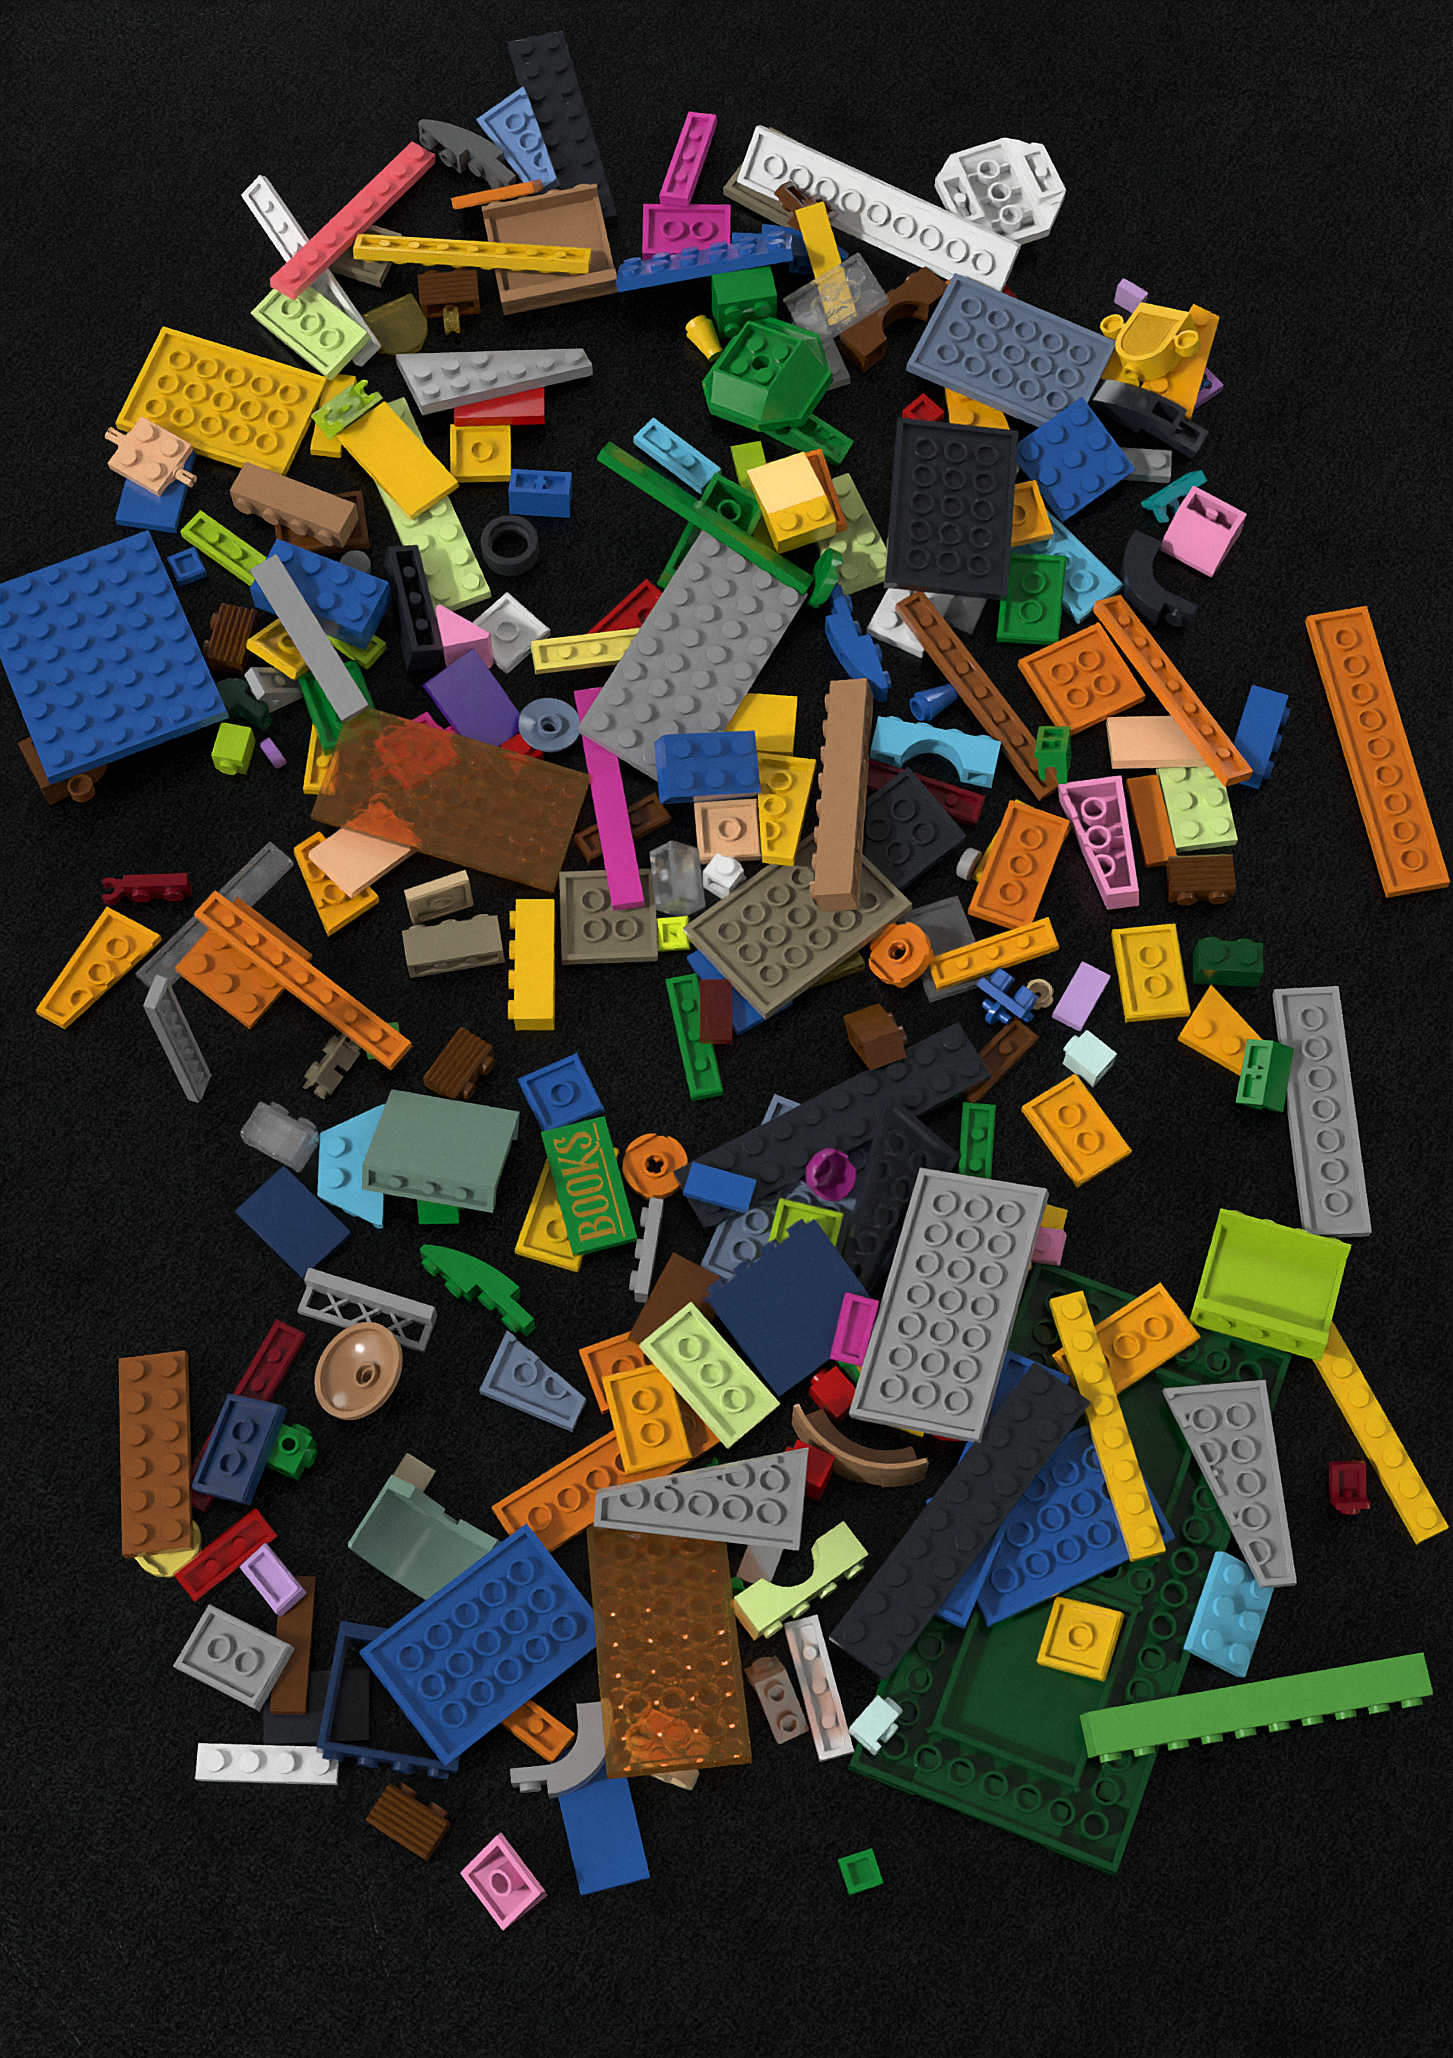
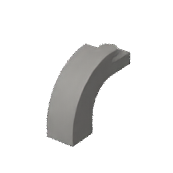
(575, 1768)

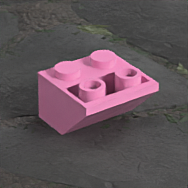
(1203, 531)

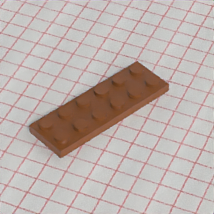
(155, 1454)

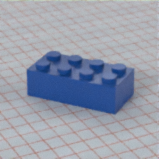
(340, 597)

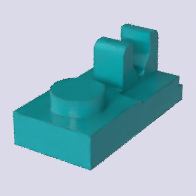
(1168, 496)

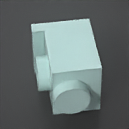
(876, 1723)

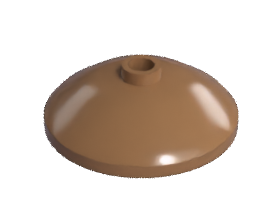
(358, 1371)

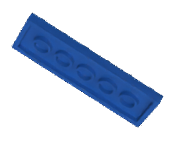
(700, 263)

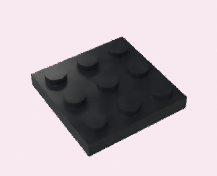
(907, 830)

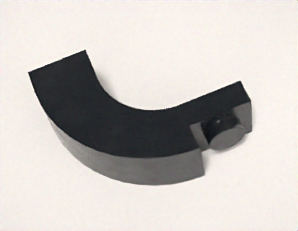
(1143, 591)

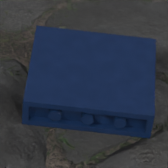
(786, 1304)

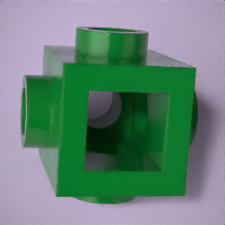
(288, 1461)

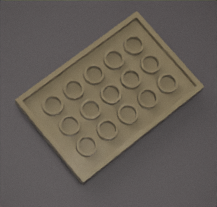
(776, 938)

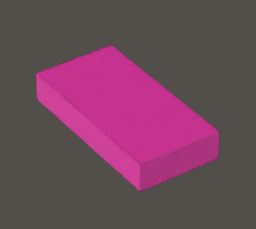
(854, 1329)

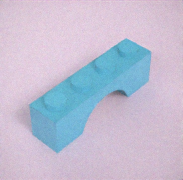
(971, 755)

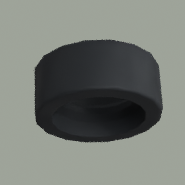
(507, 525)

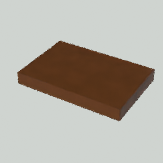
(357, 540)
(677, 1286)

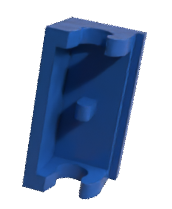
(540, 493)

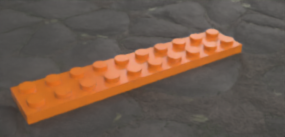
(1377, 752)

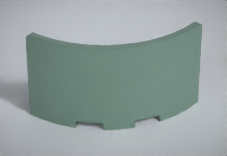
(416, 1541)

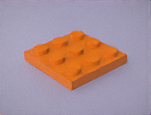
(1081, 679)
(230, 976)

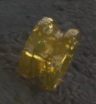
(451, 320)

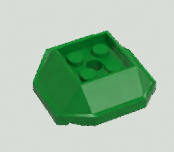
(768, 376)

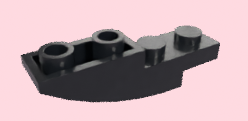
(1143, 409)

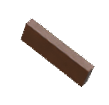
(643, 818)
(1002, 1055)

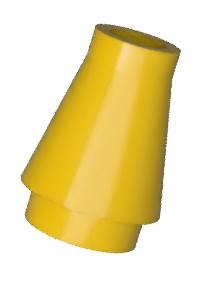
(703, 335)

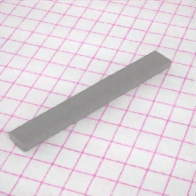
(177, 1038)

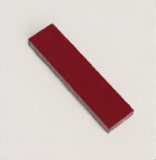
(957, 802)

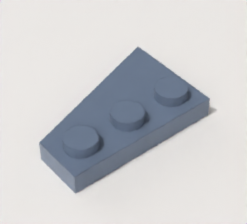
(529, 1385)

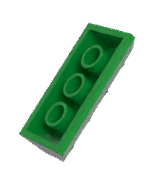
(729, 501)

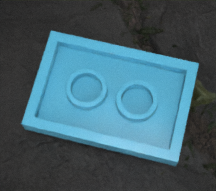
(1228, 1615)

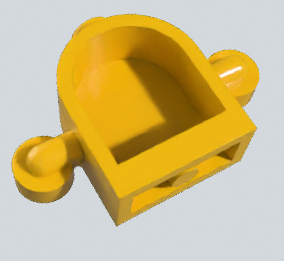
(1152, 340)

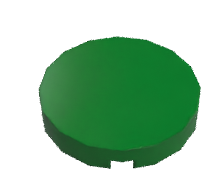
(824, 577)

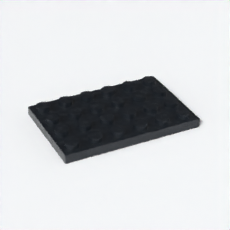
(951, 509)

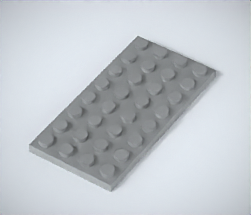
(692, 654)
(949, 1305)

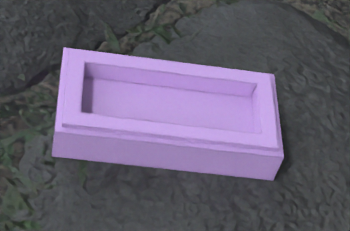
(1081, 996)
(273, 1579)

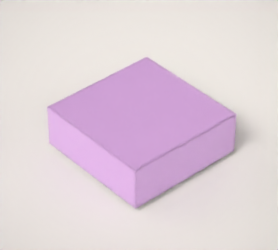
(1129, 295)

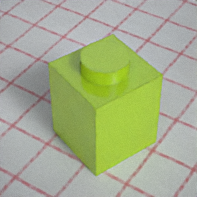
(233, 748)

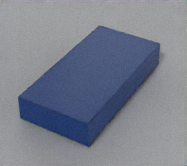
(719, 1187)

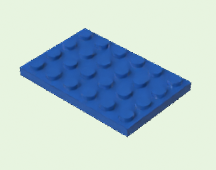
(1058, 1533)
(483, 1644)

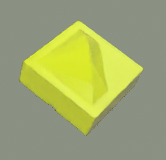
(671, 935)

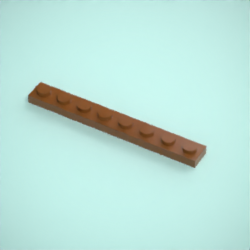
(976, 690)

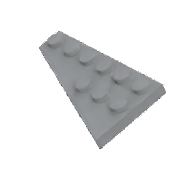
(465, 378)
(1237, 1454)
(732, 1502)

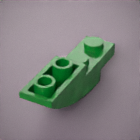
(469, 1276)

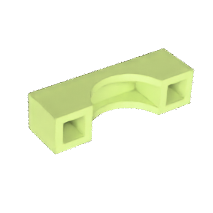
(766, 1605)

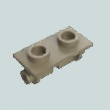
(322, 1074)

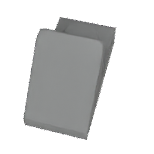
(273, 687)

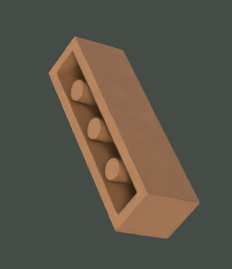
(294, 505)

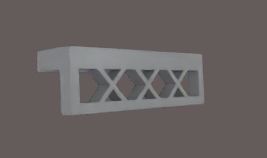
(367, 1297)

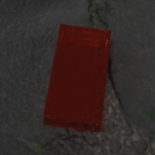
(715, 1011)

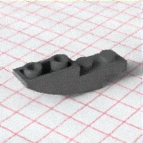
(466, 149)

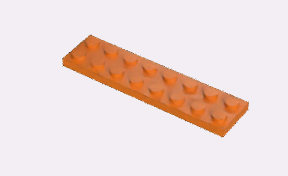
(564, 1498)

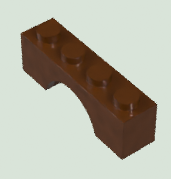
(915, 298)

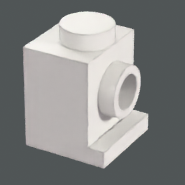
(725, 872)

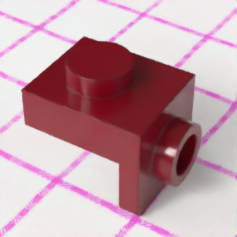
(1348, 1486)

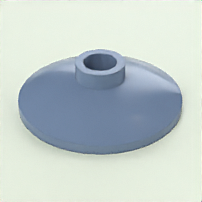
(552, 715)

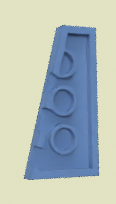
(516, 131)

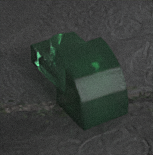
(242, 702)

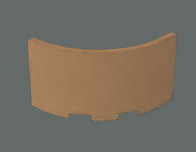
(855, 1461)

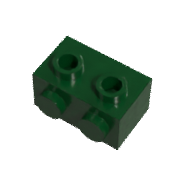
(1228, 962)

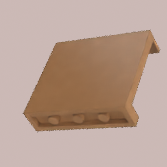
(552, 219)

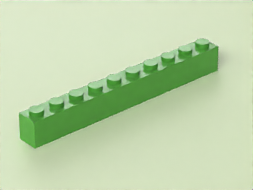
(1256, 1705)

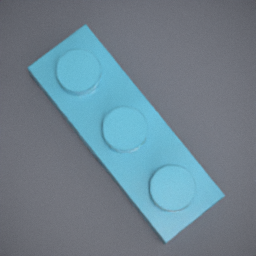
(676, 455)

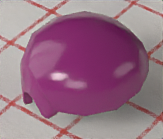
(831, 1175)

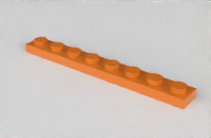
(1172, 691)
(303, 980)

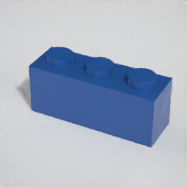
(1258, 731)

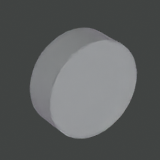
(968, 863)

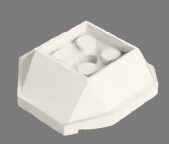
(1015, 174)

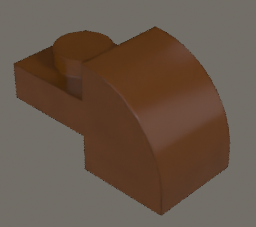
(793, 199)

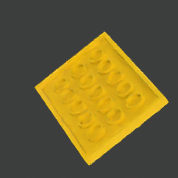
(224, 401)

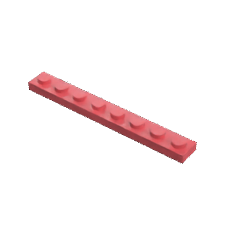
(352, 220)

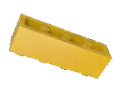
(534, 964)

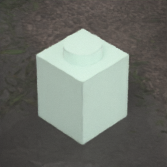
(1088, 1057)

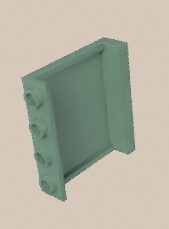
(439, 1150)

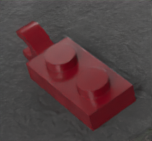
(147, 887)

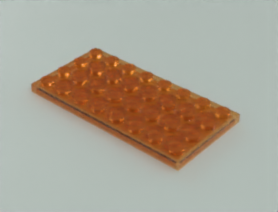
(452, 798)
(666, 1653)

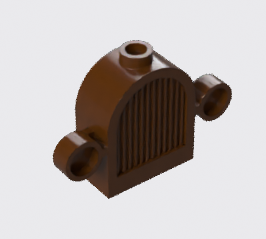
(80, 786)

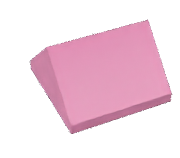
(460, 636)
(503, 1882)

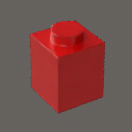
(832, 1393)

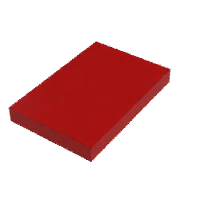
(512, 409)
(631, 611)

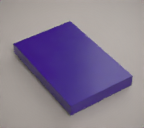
(474, 701)

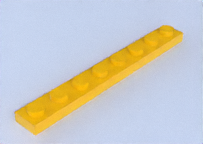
(472, 253)
(1107, 1427)
(1379, 1440)

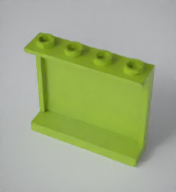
(1270, 1284)

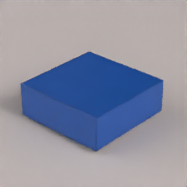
(187, 566)

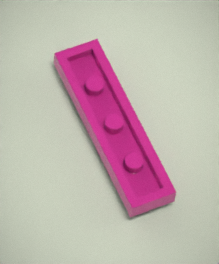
(688, 159)

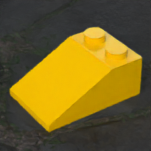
(792, 502)

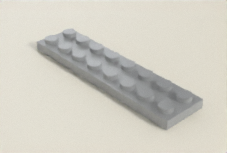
(1322, 1113)

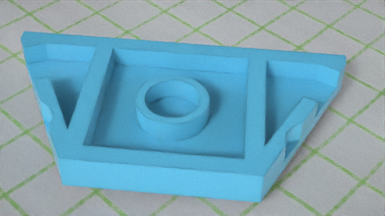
(341, 1163)

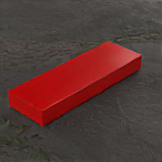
(224, 1554)

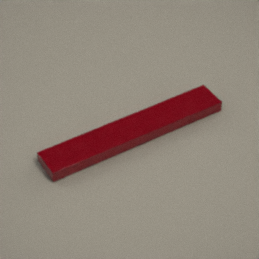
(260, 1381)

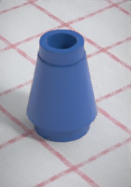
(931, 702)

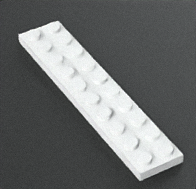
(880, 211)

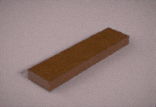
(296, 1628)

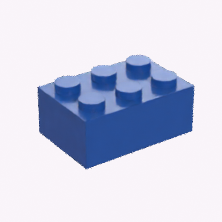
(707, 767)

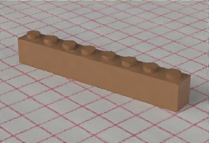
(842, 796)

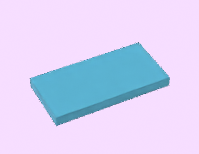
(1085, 575)

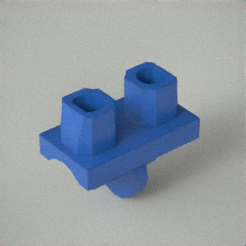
(1020, 1004)

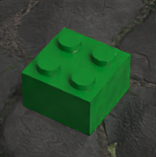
(742, 298)

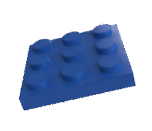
(1072, 460)

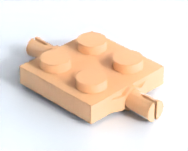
(150, 456)

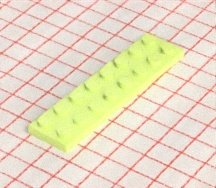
(445, 552)

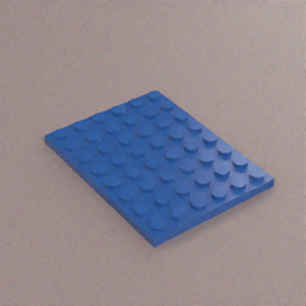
(103, 658)

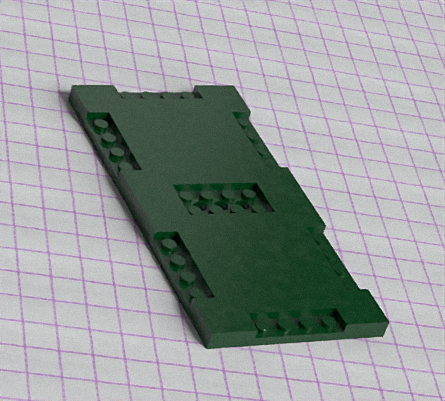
(1006, 1734)

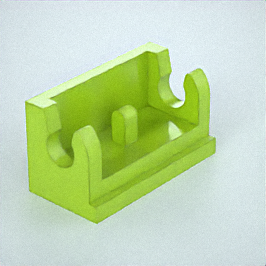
(345, 409)

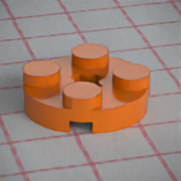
(911, 965)
(637, 1162)

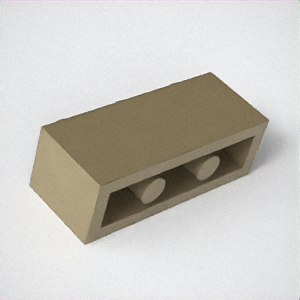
(453, 945)

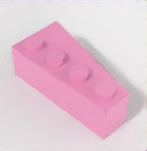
(1103, 833)

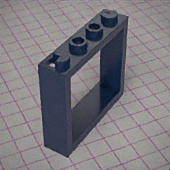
(367, 1756)

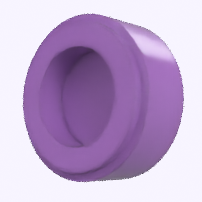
(273, 753)

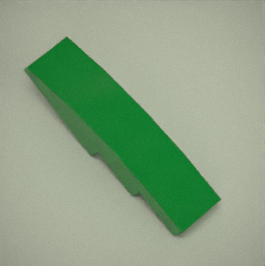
(815, 435)

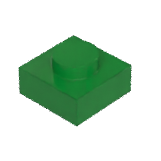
(860, 1872)

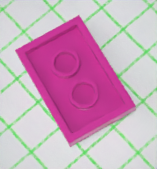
(677, 227)

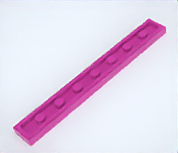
(611, 816)

